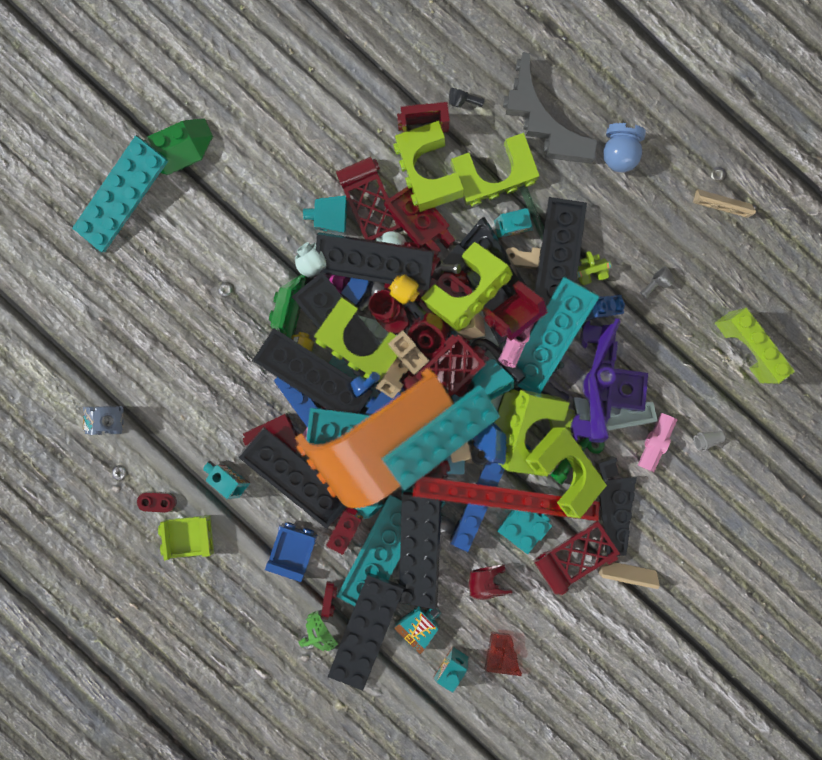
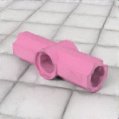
(513, 349)
(657, 442)

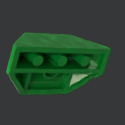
(182, 143)
(286, 309)

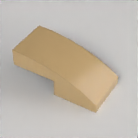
(408, 352)

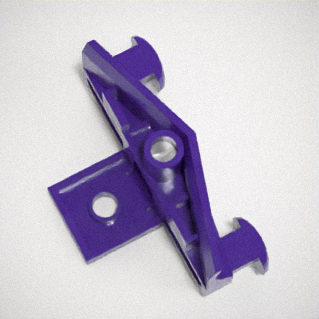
(604, 384)

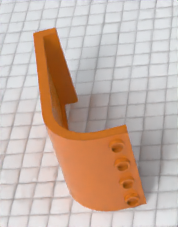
(355, 462)

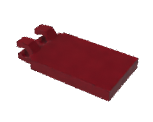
(422, 226)

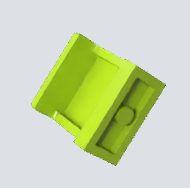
(186, 537)

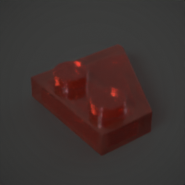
(501, 655)

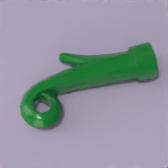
(563, 469)

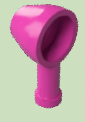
(339, 282)

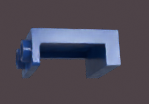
(291, 551)

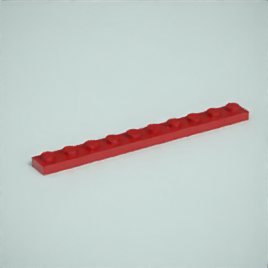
(495, 497)

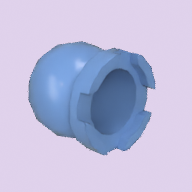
(624, 147)

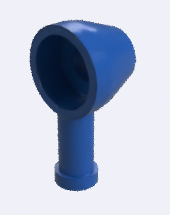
(361, 385)

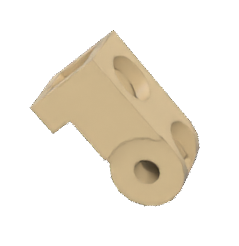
(524, 259)
(390, 382)

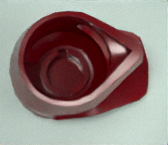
(388, 312)
(482, 585)

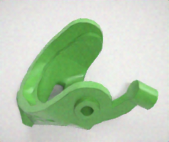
(323, 635)

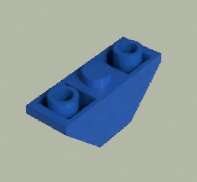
(606, 307)
(493, 443)

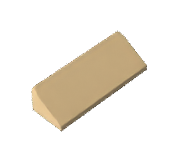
(724, 203)
(629, 574)

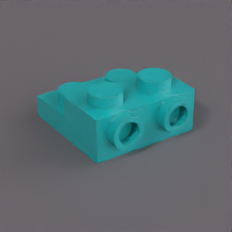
(525, 529)

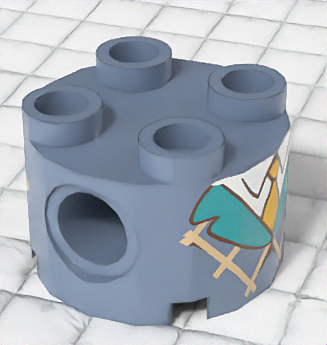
(93, 420)

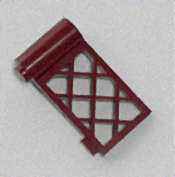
(353, 178)
(450, 342)
(557, 575)

